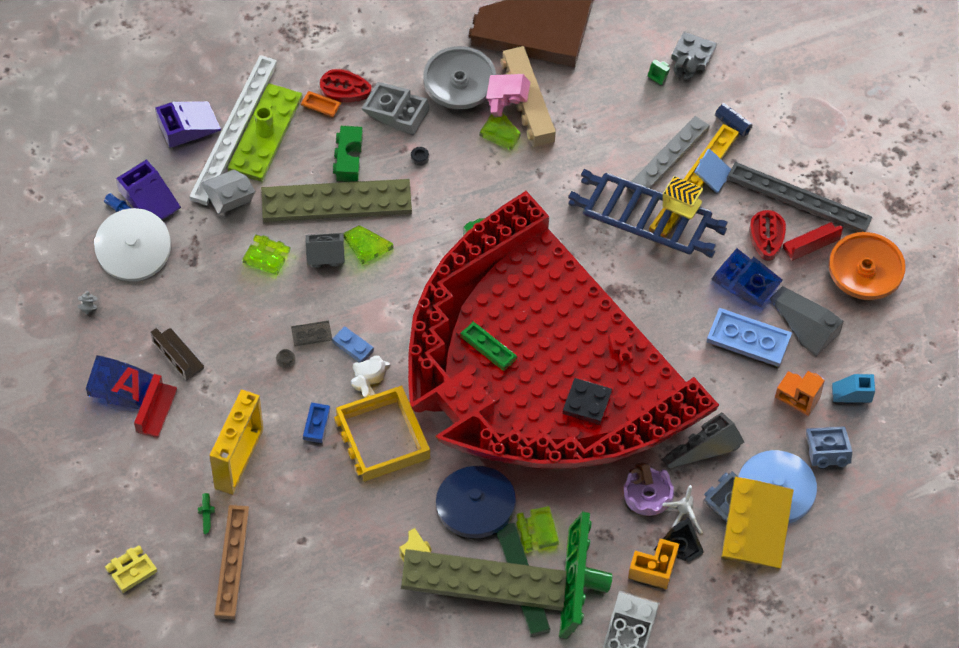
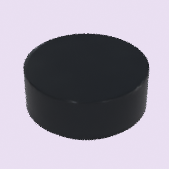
(419, 156)

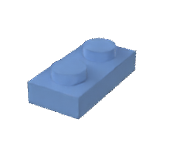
(352, 344)

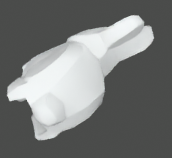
(369, 373)

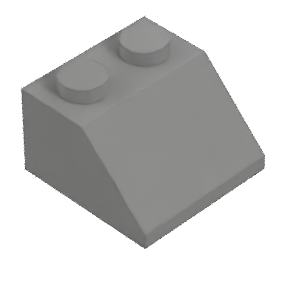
(229, 190)

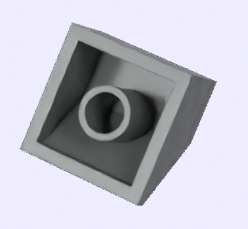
(325, 249)

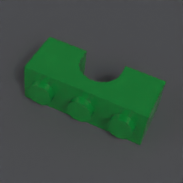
(349, 141)

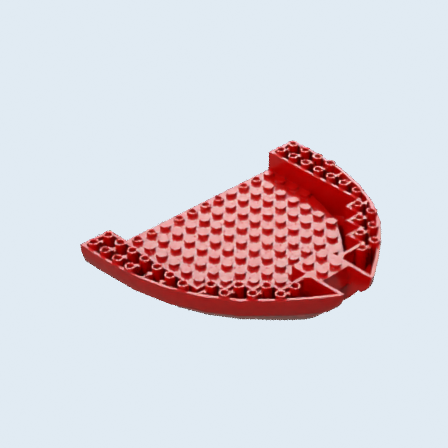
(557, 320)

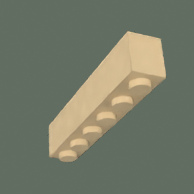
(534, 111)

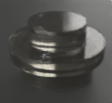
(285, 358)

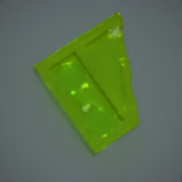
(366, 243)

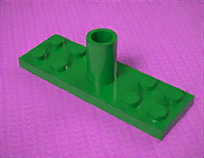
(579, 575)

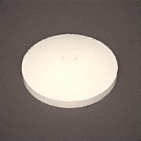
(132, 244)

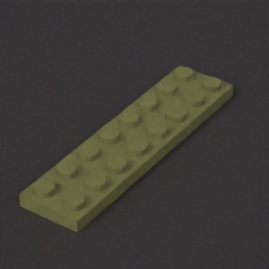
(336, 200)
(483, 579)

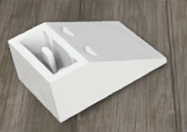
(631, 622)

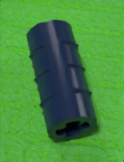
(733, 119)

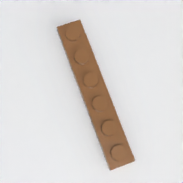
(232, 562)

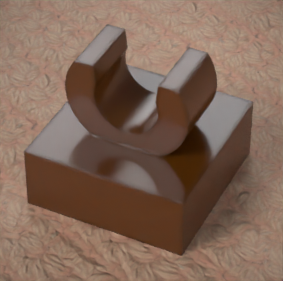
(644, 474)

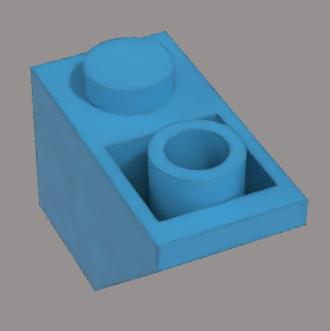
(854, 389)

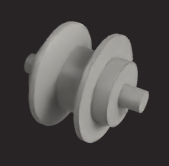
(87, 302)

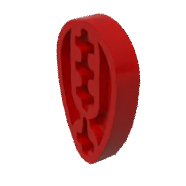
(343, 77)
(777, 233)

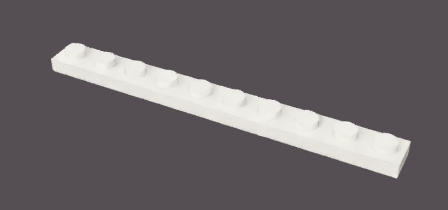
(234, 126)

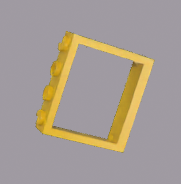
(371, 403)
(237, 441)

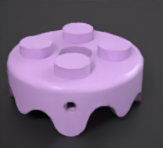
(649, 505)

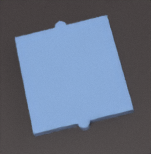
(712, 170)

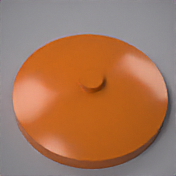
(867, 266)

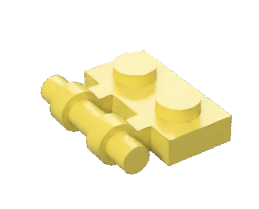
(133, 573)

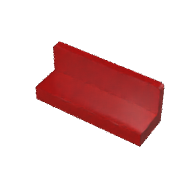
(812, 241)
(155, 407)

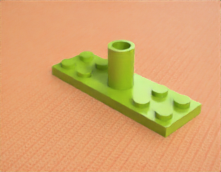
(265, 132)

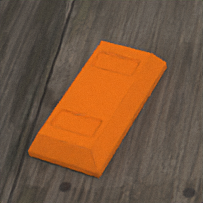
(320, 104)

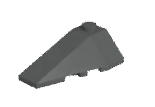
(810, 321)
(716, 438)

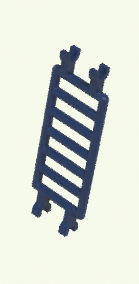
(588, 204)

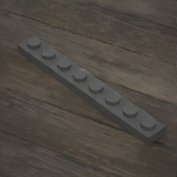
(799, 198)

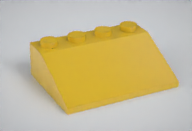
(757, 523)

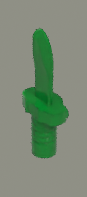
(206, 510)

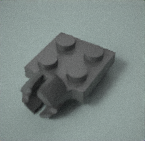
(692, 54)

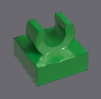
(658, 71)

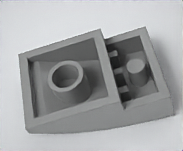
(396, 107)

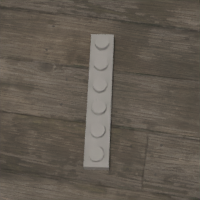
(671, 154)

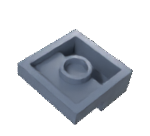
(829, 446)
(719, 498)

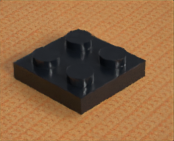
(587, 401)

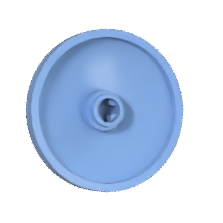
(786, 471)

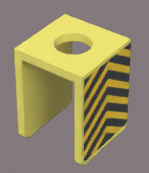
(682, 197)

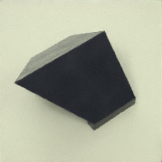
(686, 537)

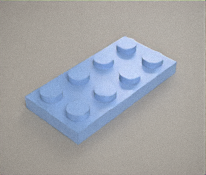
(749, 337)

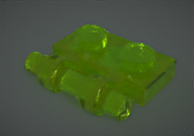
(264, 259)
(543, 526)

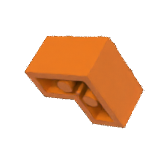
(799, 392)

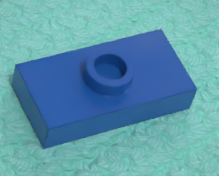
(316, 422)

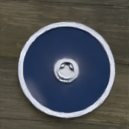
(475, 501)

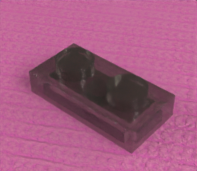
(311, 333)

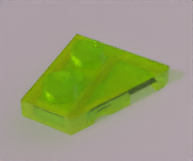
(500, 131)

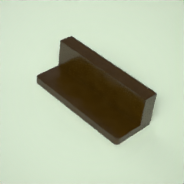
(177, 353)

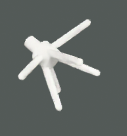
(684, 506)

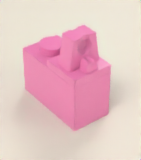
(506, 89)

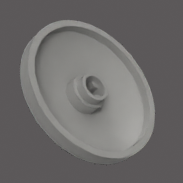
(458, 77)

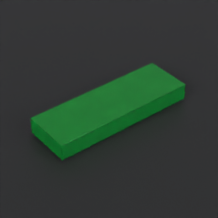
(488, 346)

